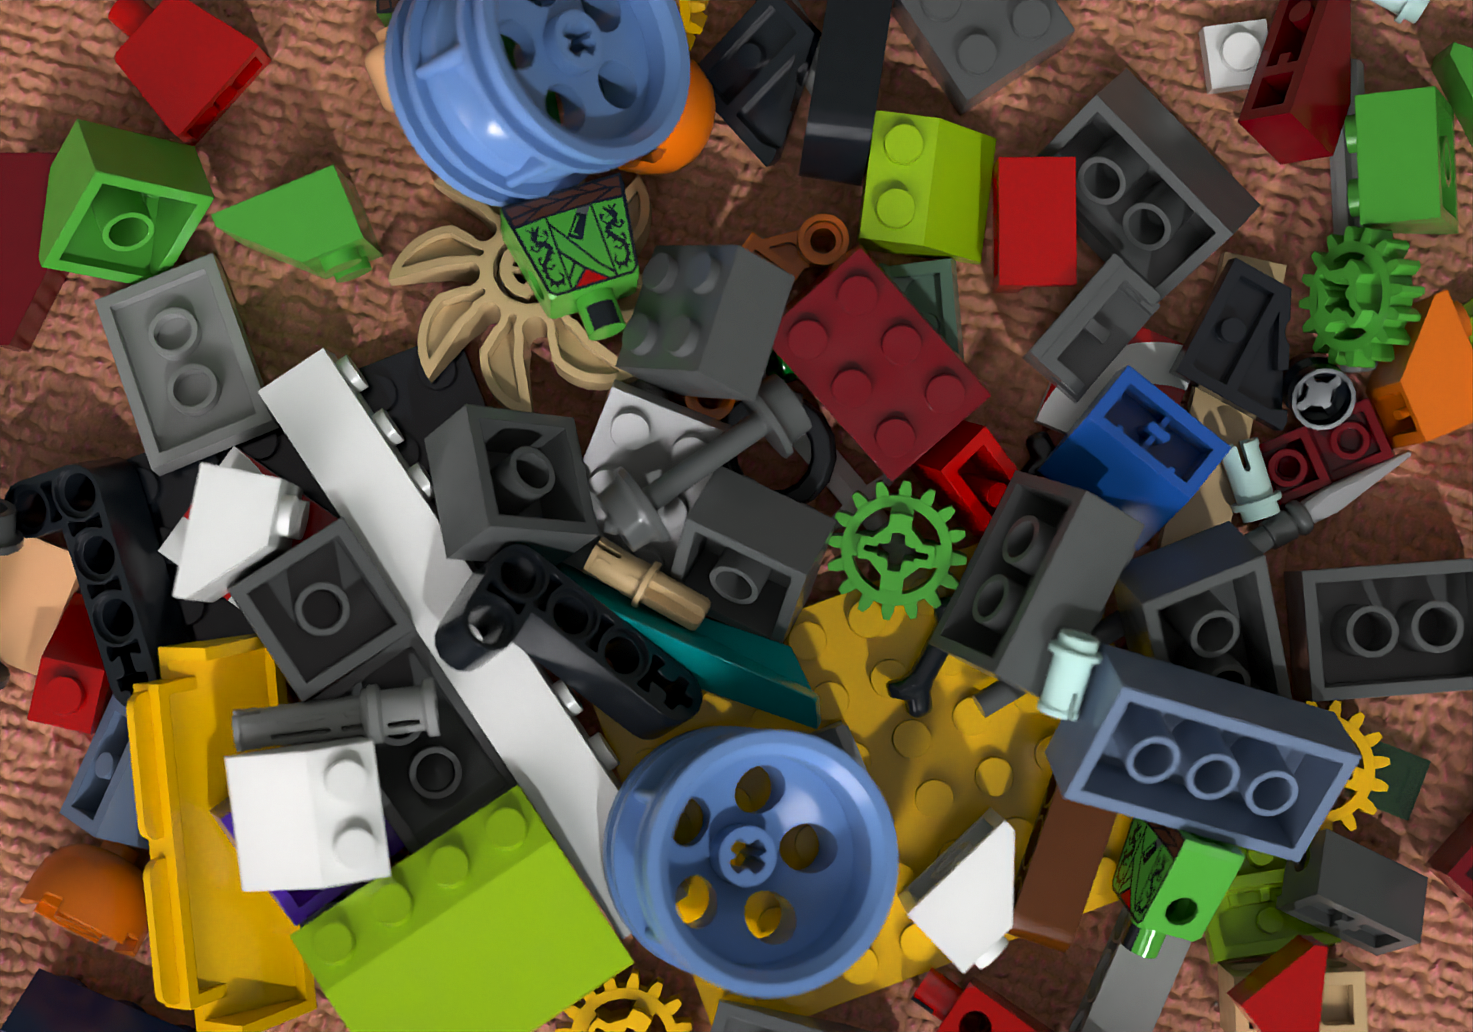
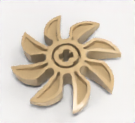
(505, 299)

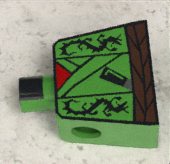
(577, 252)
(1170, 884)

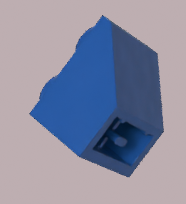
(1136, 452)

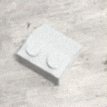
(235, 529)
(307, 815)
(968, 894)

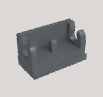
(1093, 328)
(1355, 894)

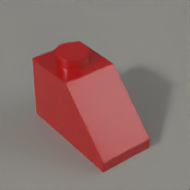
(967, 472)
(71, 677)

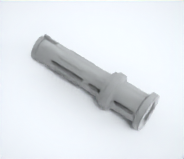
(370, 714)

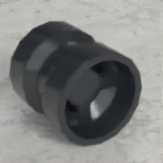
(1326, 400)

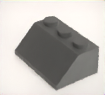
(1148, 185)

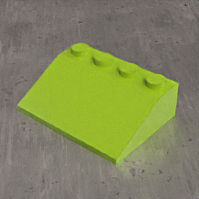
(466, 933)

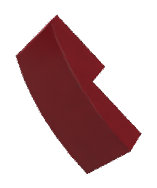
(1316, 458)

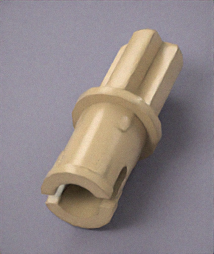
(646, 584)

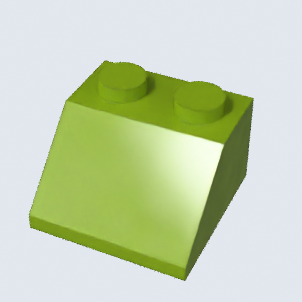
(926, 188)

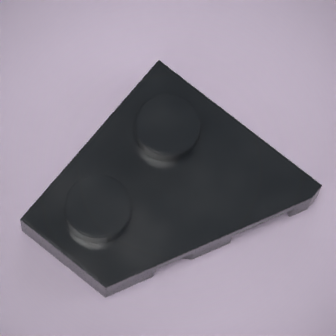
(762, 74)
(1241, 344)

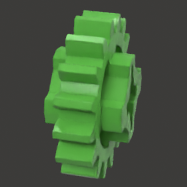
(1361, 297)
(927, 554)

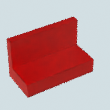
(1034, 223)

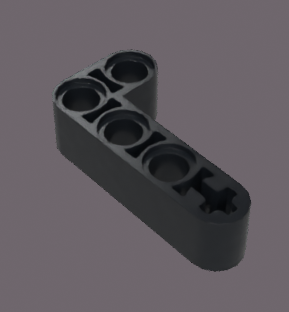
(845, 90)
(114, 560)
(643, 694)

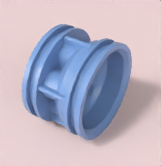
(487, 125)
(826, 909)

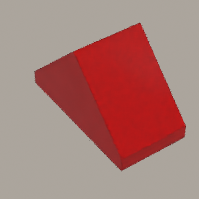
(1285, 989)

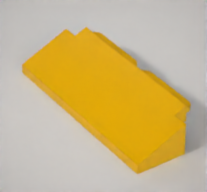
(208, 938)

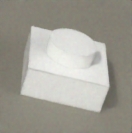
(1231, 54)

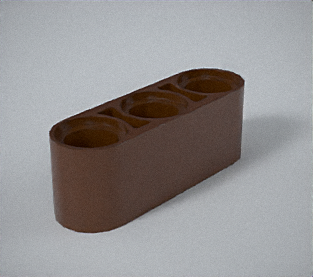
(1059, 869)

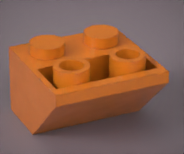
(1431, 379)

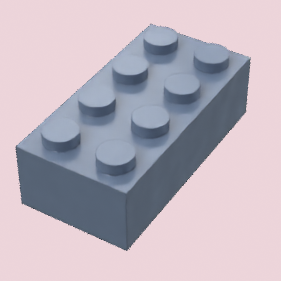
(1202, 755)

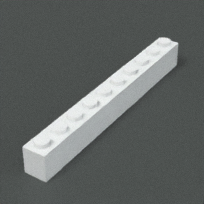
(400, 530)

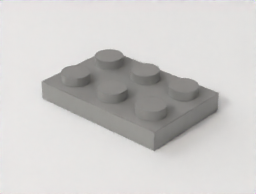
(185, 364)
(647, 440)

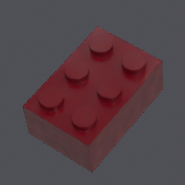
(876, 362)

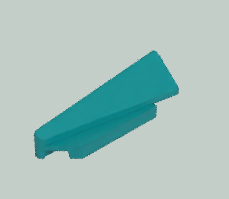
(720, 656)

